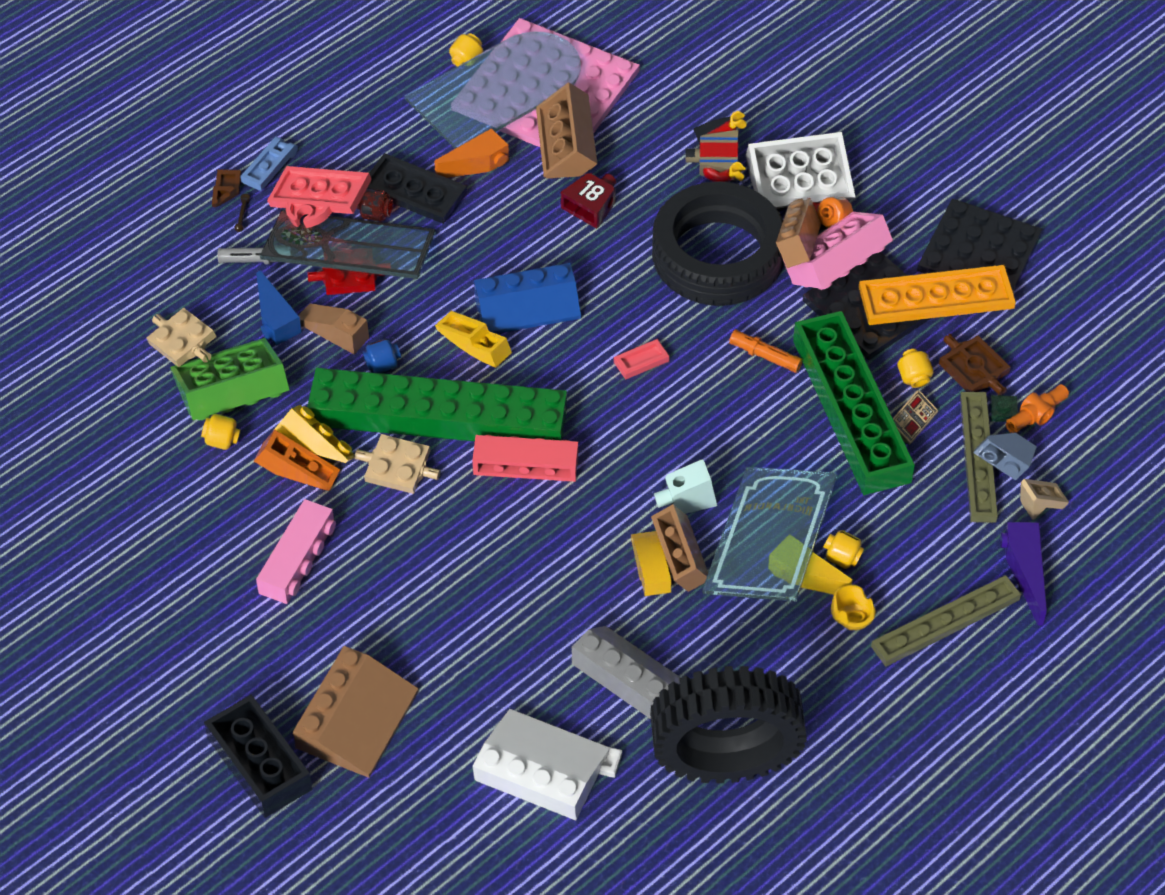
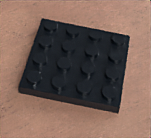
(977, 239)
(846, 297)

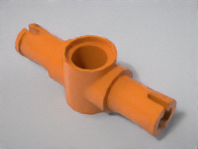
(1037, 409)

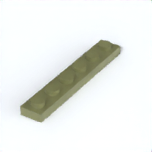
(978, 471)
(945, 620)

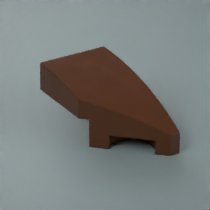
(227, 186)

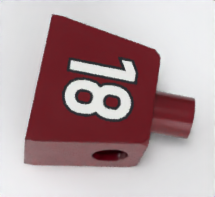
(590, 198)

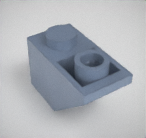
(1007, 453)

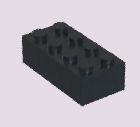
(258, 756)

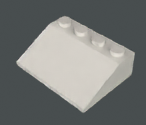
(800, 169)
(540, 763)

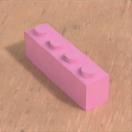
(296, 551)

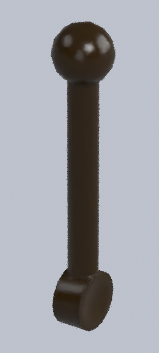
(245, 198)

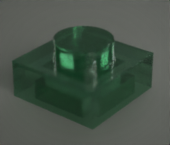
(1003, 407)

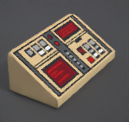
(914, 417)

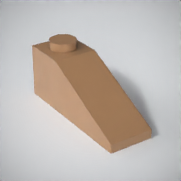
(336, 326)

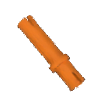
(762, 349)

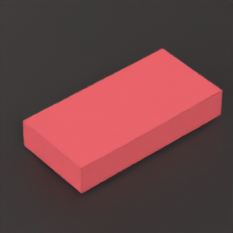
(641, 359)

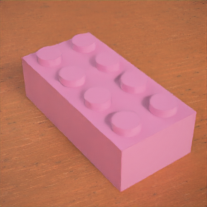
(841, 249)

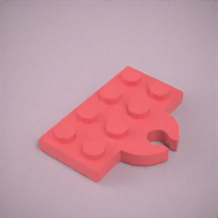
(318, 193)

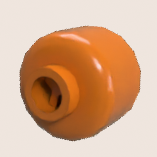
(833, 210)

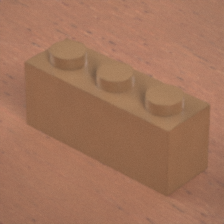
(680, 547)

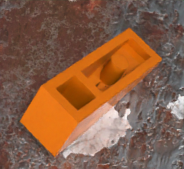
(475, 156)
(295, 462)

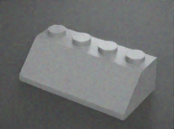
(621, 667)

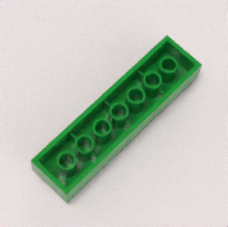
(853, 403)

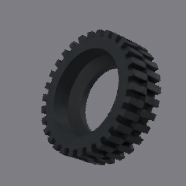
(734, 752)

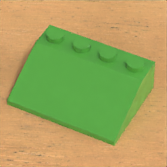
(230, 379)

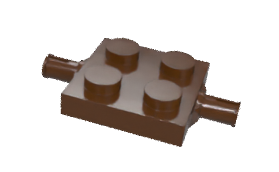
(974, 365)

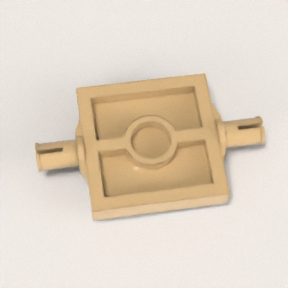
(181, 337)
(397, 464)

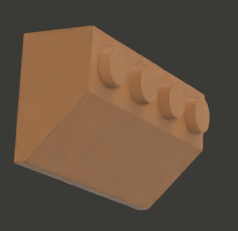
(566, 133)

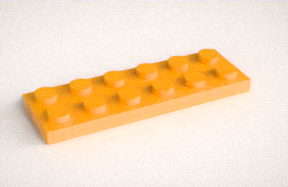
(936, 295)

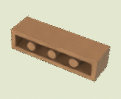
(798, 232)

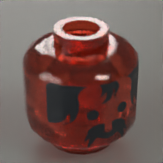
(375, 205)

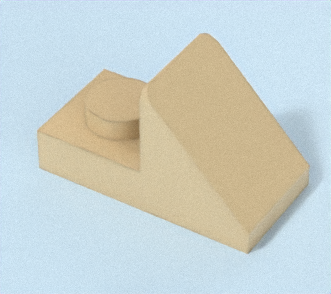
(1039, 494)

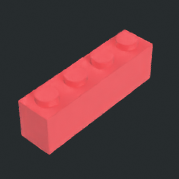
(525, 458)

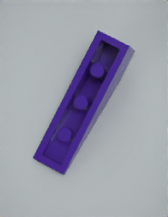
(1025, 559)

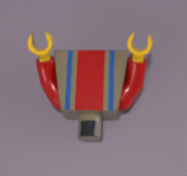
(720, 152)

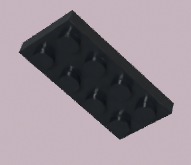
(417, 188)

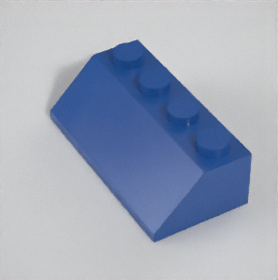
(527, 298)

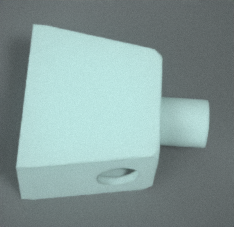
(688, 489)

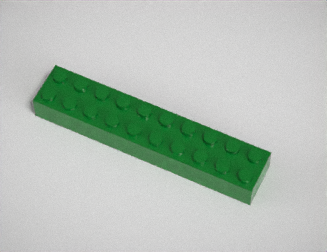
(435, 406)

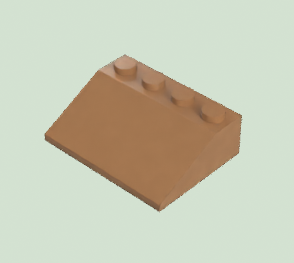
(354, 713)

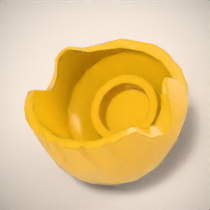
(852, 607)

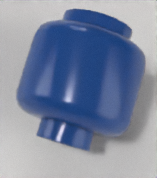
(381, 356)

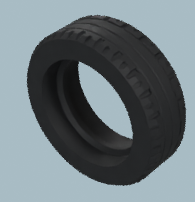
(717, 282)

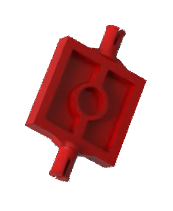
(344, 281)

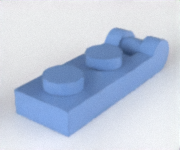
(268, 163)

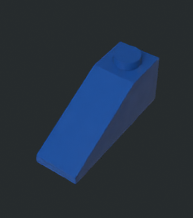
(277, 316)

